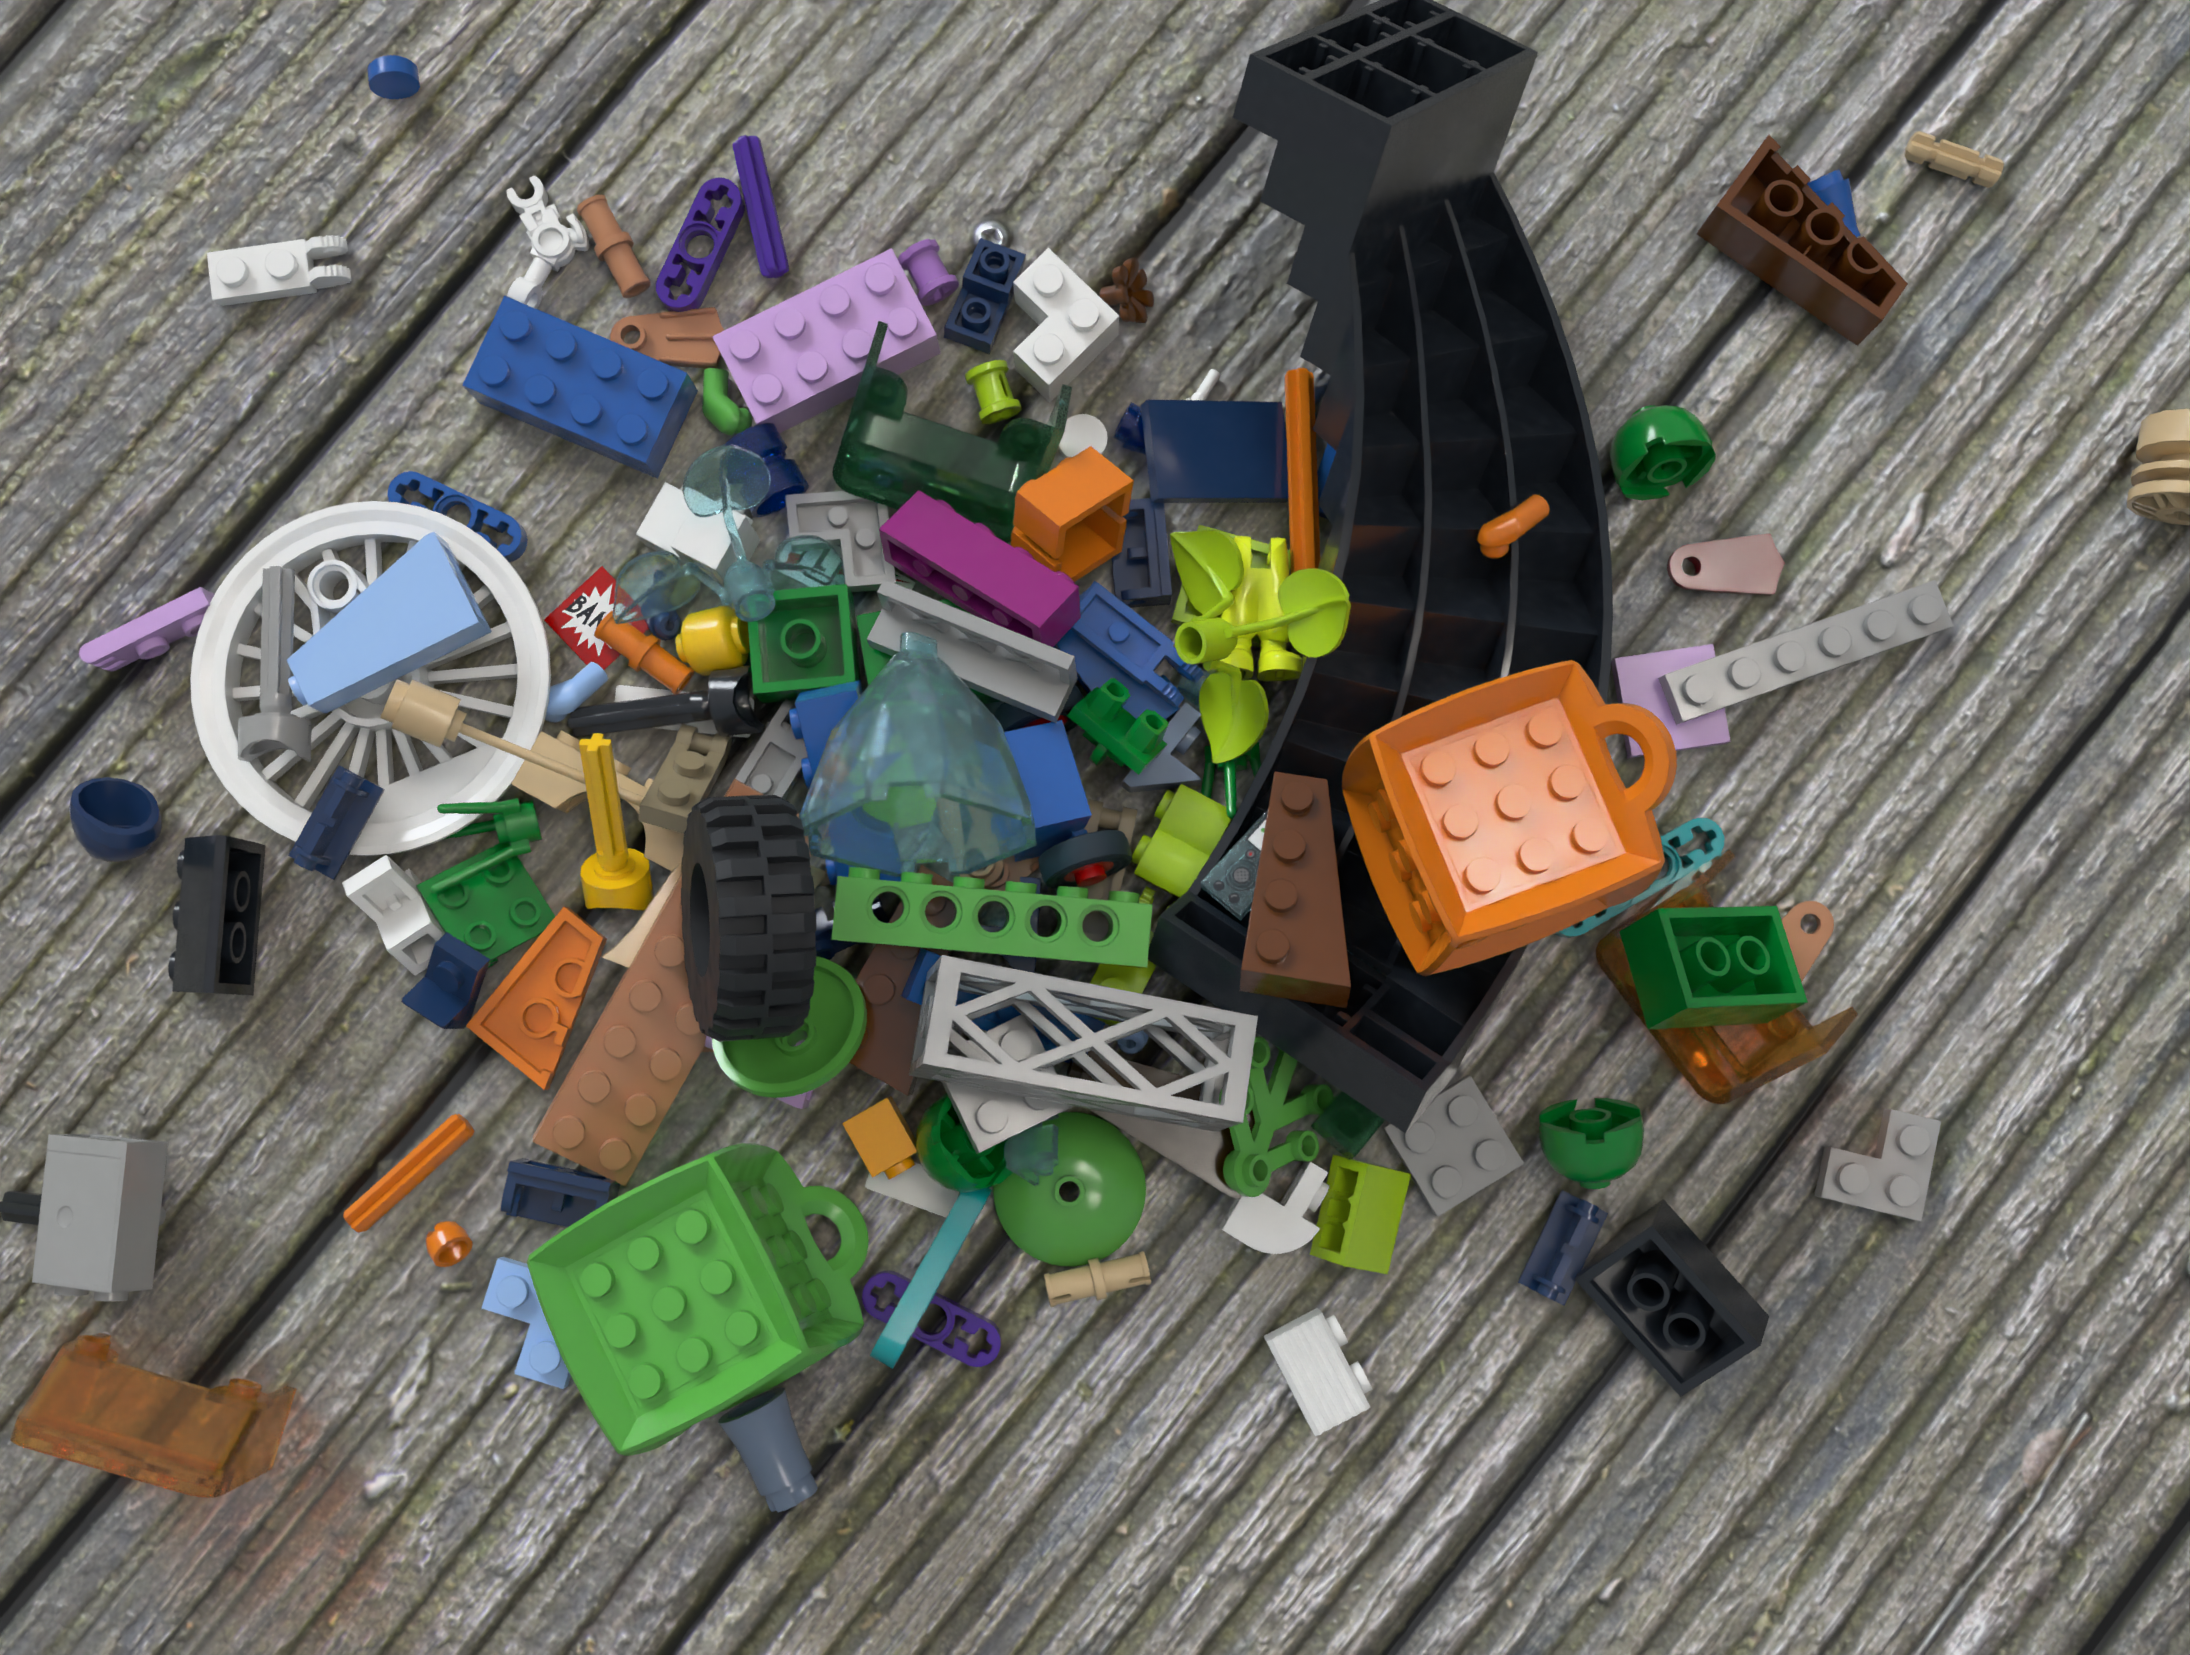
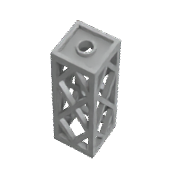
(1002, 987)

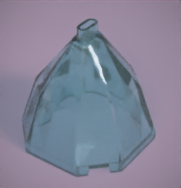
(917, 775)

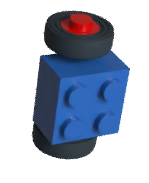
(1059, 802)

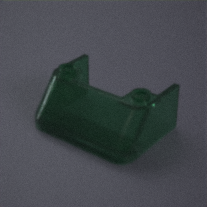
(895, 453)

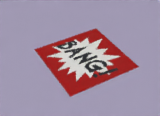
(581, 614)

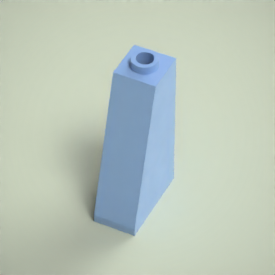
(390, 629)

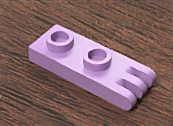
(150, 633)

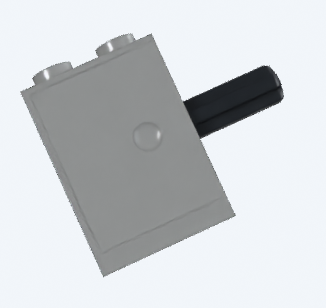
(95, 1214)

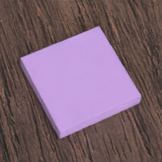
(1639, 684)

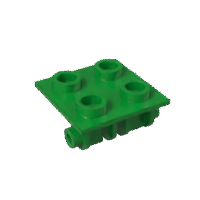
(490, 909)

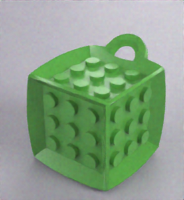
(698, 1292)

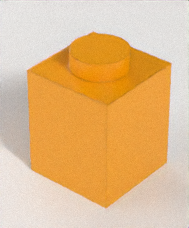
(882, 1138)

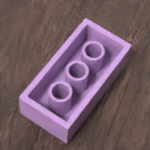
(816, 344)

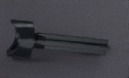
(725, 703)

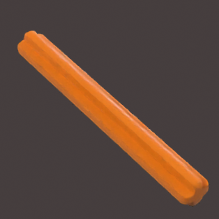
(1302, 470)

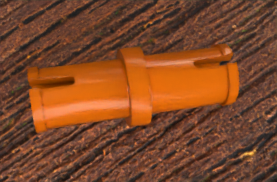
(644, 653)

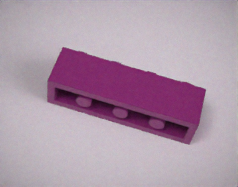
(979, 570)

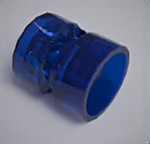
(784, 473)

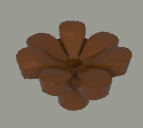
(1129, 292)

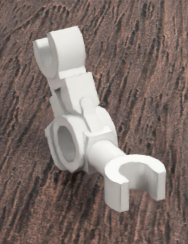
(551, 242)

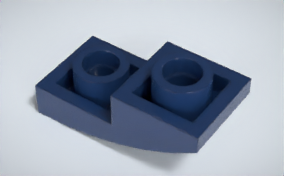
(984, 296)

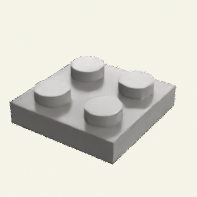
(994, 1115)
(1454, 1147)

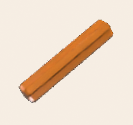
(408, 1173)

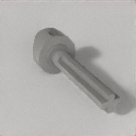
(275, 725)

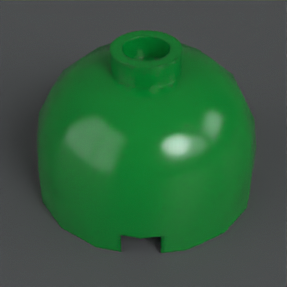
(1659, 450)
(1592, 1142)
(949, 1155)

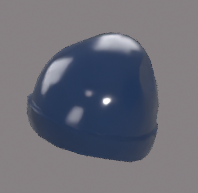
(114, 818)

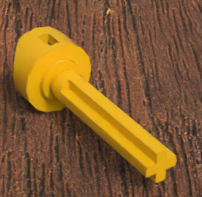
(614, 873)

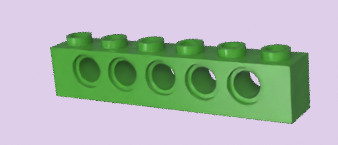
(1122, 945)

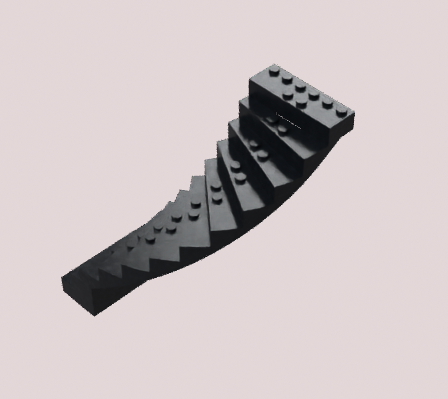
(1442, 416)

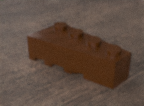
(1802, 246)
(1296, 912)
(892, 1019)

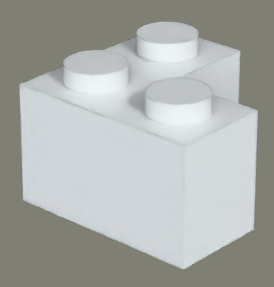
(1071, 323)
(694, 539)

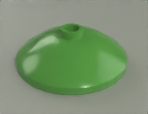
(830, 1034)
(1103, 1213)

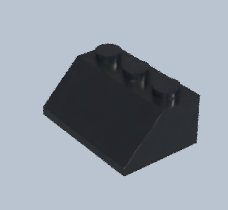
(217, 915)
(1674, 1299)

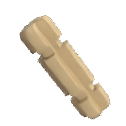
(1954, 159)

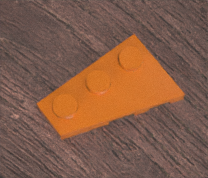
(541, 997)

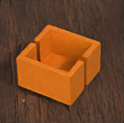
(1074, 514)

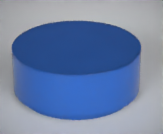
(393, 77)

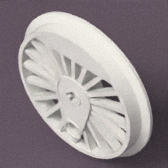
(408, 808)

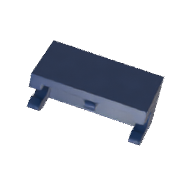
(1143, 566)
(554, 1192)

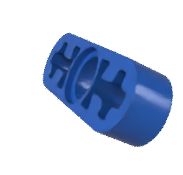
(495, 520)

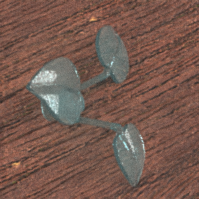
(717, 483)

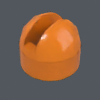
(448, 1244)

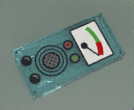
(1235, 876)

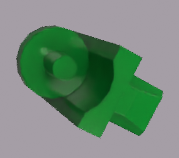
(1116, 730)

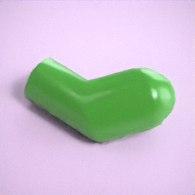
(719, 408)

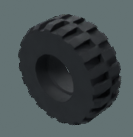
(748, 917)

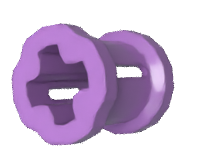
(928, 272)

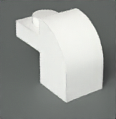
(399, 911)
(1275, 1225)

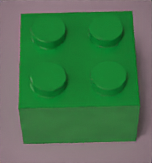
(804, 643)

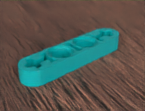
(1680, 835)
(929, 1277)

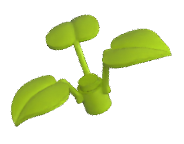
(1314, 610)

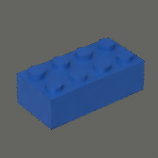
(580, 387)

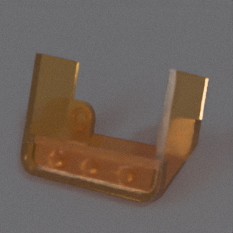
(1728, 1058)
(151, 1423)

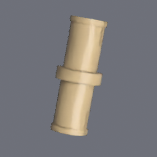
(1097, 1279)

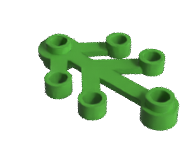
(1251, 1163)

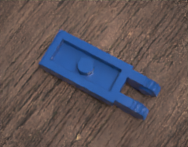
(1130, 642)

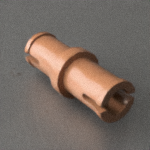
(613, 246)

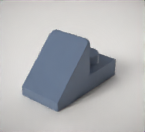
(1166, 770)

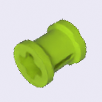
(993, 391)

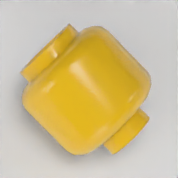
(713, 640)

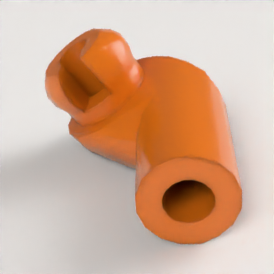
(1510, 526)

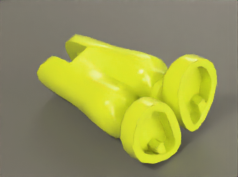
(1258, 601)

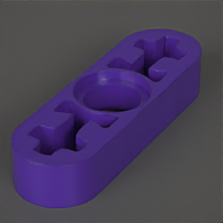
(726, 219)
(936, 1340)

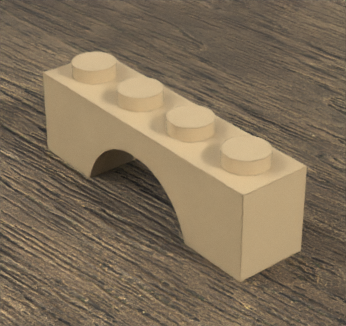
(564, 793)

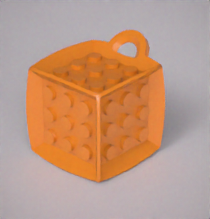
(1506, 814)

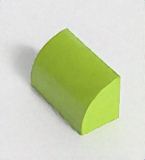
(1360, 1215)

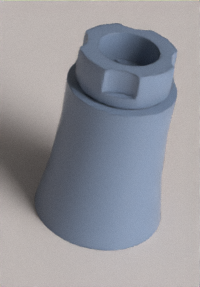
(771, 1449)

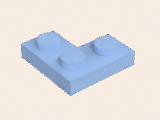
(514, 1296)

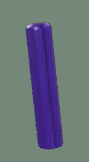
(760, 206)

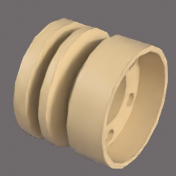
(2163, 479)

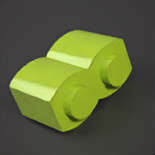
(1183, 841)

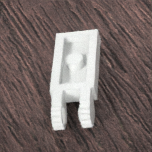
(275, 270)

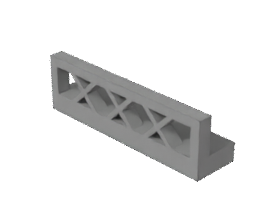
(978, 651)

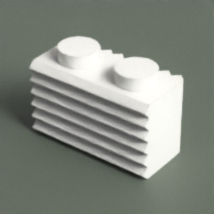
(1318, 1371)

